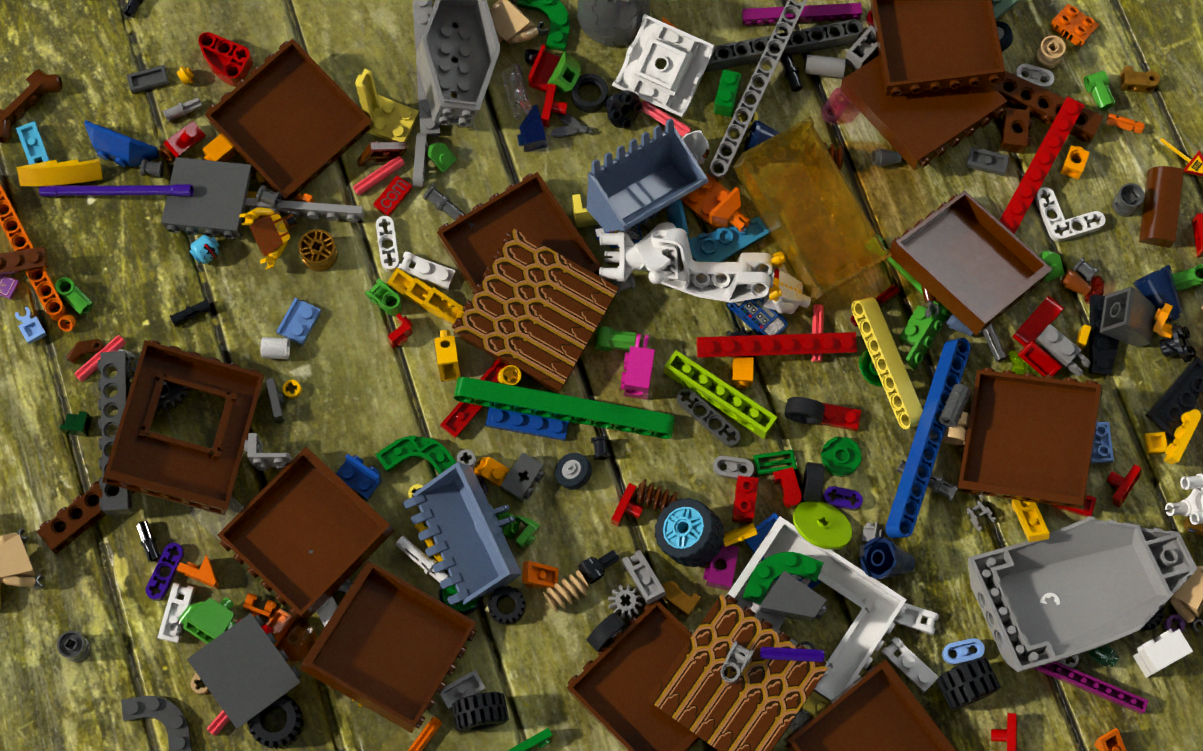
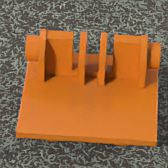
(1074, 23)

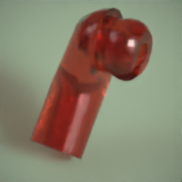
(1096, 289)

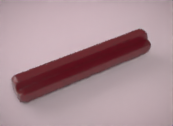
(882, 299)

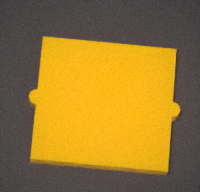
(739, 534)

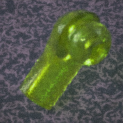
(1019, 364)

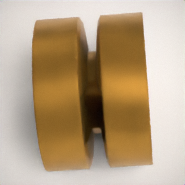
(309, 246)

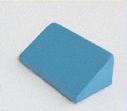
(676, 215)

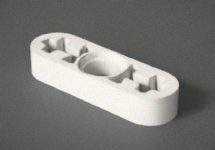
(383, 251)

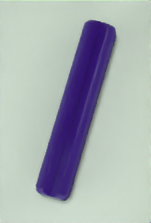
(792, 654)

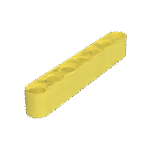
(887, 362)

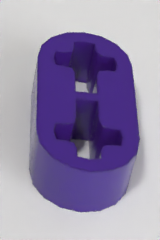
(844, 493)

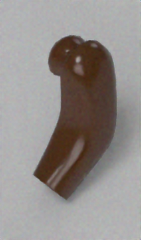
(82, 347)

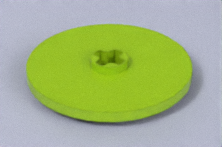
(822, 525)

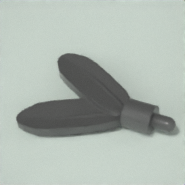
(573, 127)

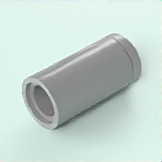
(825, 66)

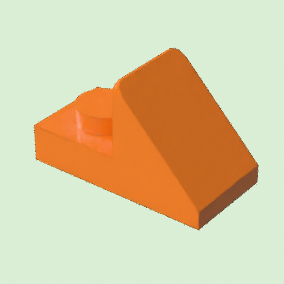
(204, 575)
(539, 575)
(1110, 741)

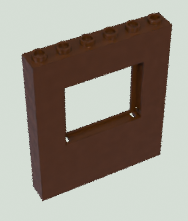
(175, 467)

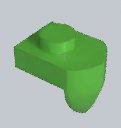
(441, 156)
(1054, 262)
(527, 536)

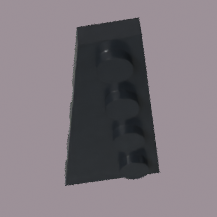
(1101, 347)
(1178, 399)

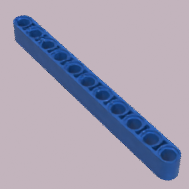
(926, 440)

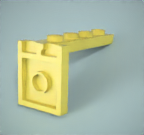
(389, 118)

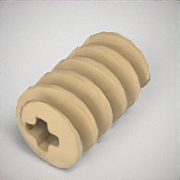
(567, 591)

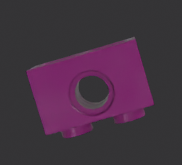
(722, 578)

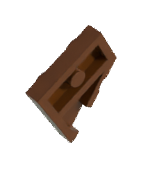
(382, 151)

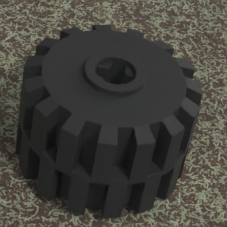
(968, 683)

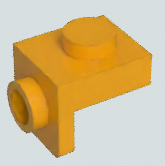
(1161, 327)
(491, 470)

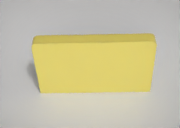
(581, 216)

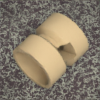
(1050, 52)
(957, 435)

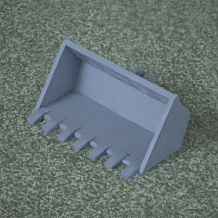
(642, 179)
(464, 534)

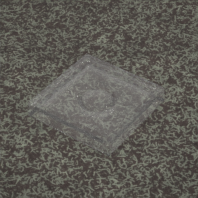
(215, 522)

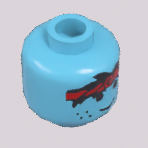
(204, 249)

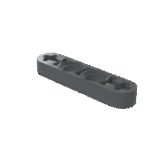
(708, 417)

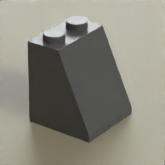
(1128, 317)
(793, 600)

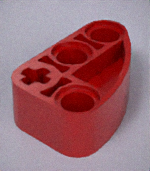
(224, 64)

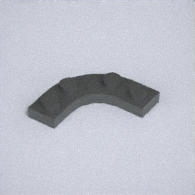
(164, 711)

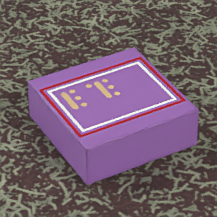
(8, 286)

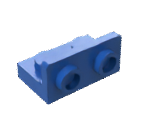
(359, 477)

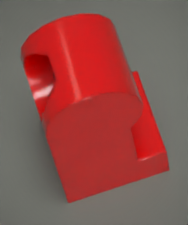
(789, 487)

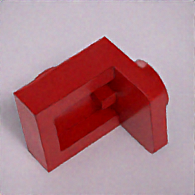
(401, 334)

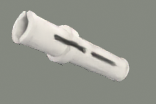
(420, 558)

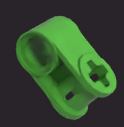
(382, 295)

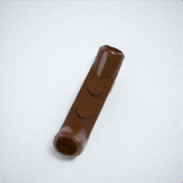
(39, 84)

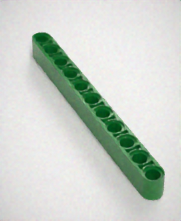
(564, 407)

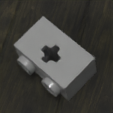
(862, 50)

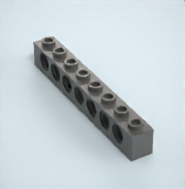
(111, 362)

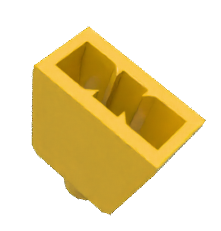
(447, 356)

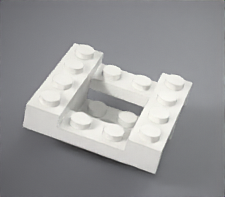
(685, 65)

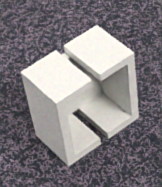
(1160, 654)

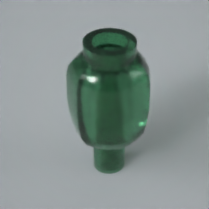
(1104, 655)

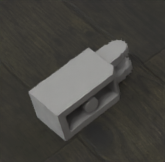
(1062, 350)

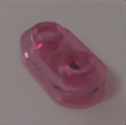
(835, 106)

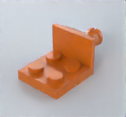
(716, 205)

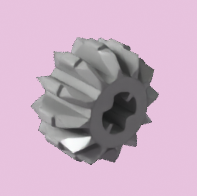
(633, 602)

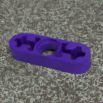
(156, 574)

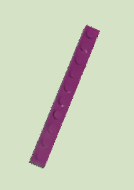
(810, 13)
(1094, 686)

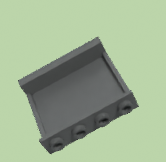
(216, 199)
(245, 670)

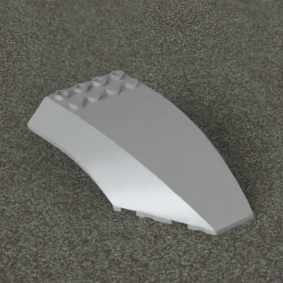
(1106, 580)

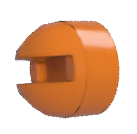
(69, 325)

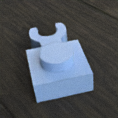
(31, 327)

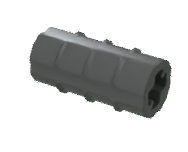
(955, 405)

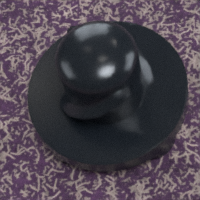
(623, 108)
(1178, 344)

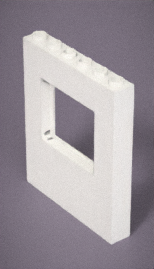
(877, 601)

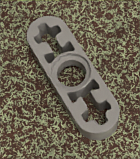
(420, 159)

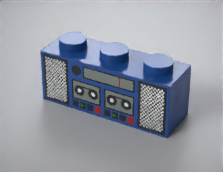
(759, 318)

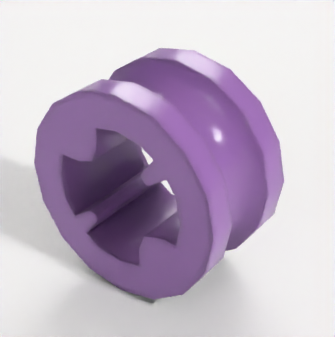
(1167, 623)

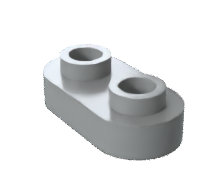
(733, 465)

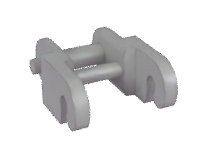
(985, 511)

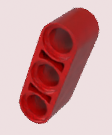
(1038, 321)

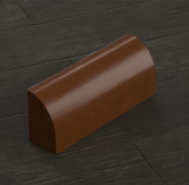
(1161, 206)

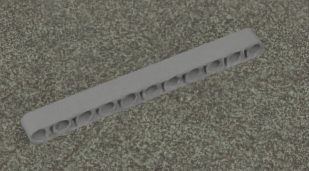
(754, 92)

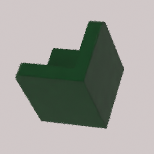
(77, 424)

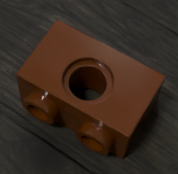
(1011, 140)

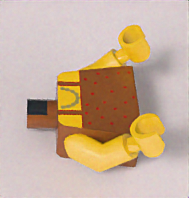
(269, 232)

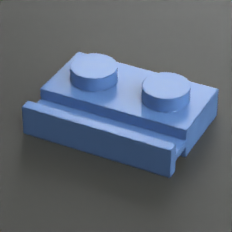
(299, 321)

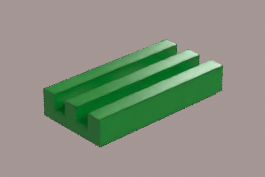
(756, 458)

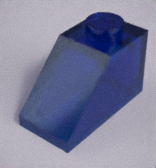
(532, 131)

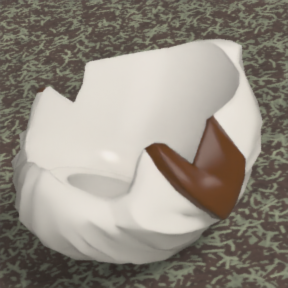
(697, 145)

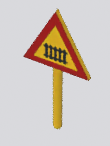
(1194, 166)

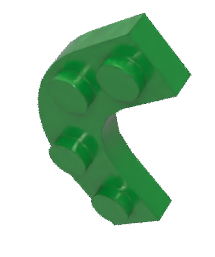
(558, 19)
(415, 447)
(773, 567)

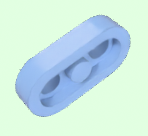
(962, 651)

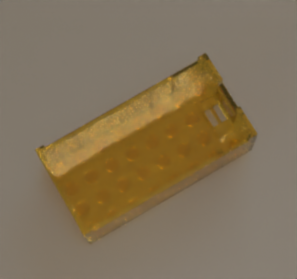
(810, 209)

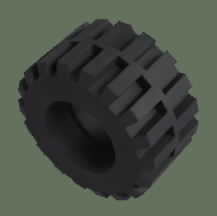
(480, 711)
(284, 736)

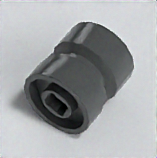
(1128, 199)
(74, 646)

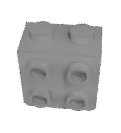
(261, 460)

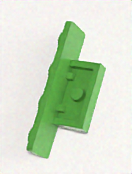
(921, 332)

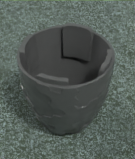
(612, 20)

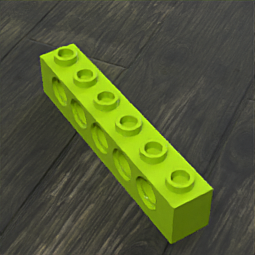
(720, 394)

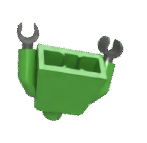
(206, 619)

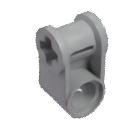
(736, 661)

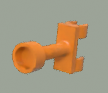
(250, 602)

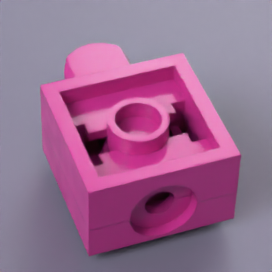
(638, 369)

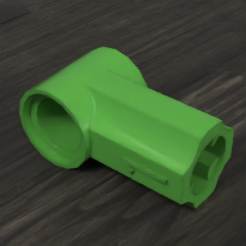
(1097, 85)
(1188, 278)
(74, 296)
(609, 339)

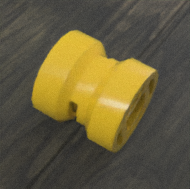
(512, 374)

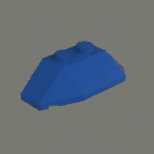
(119, 147)

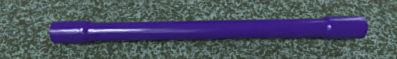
(176, 190)

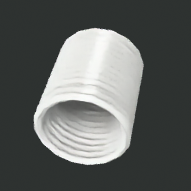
(275, 348)

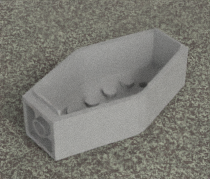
(473, 46)

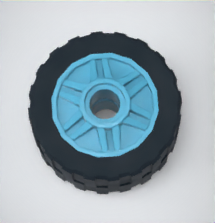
(689, 532)

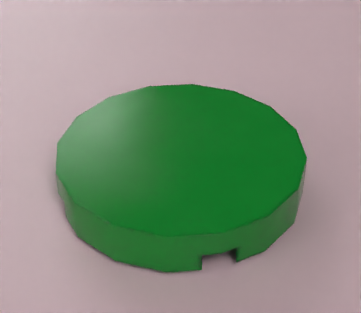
(841, 456)

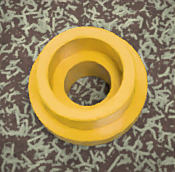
(185, 75)

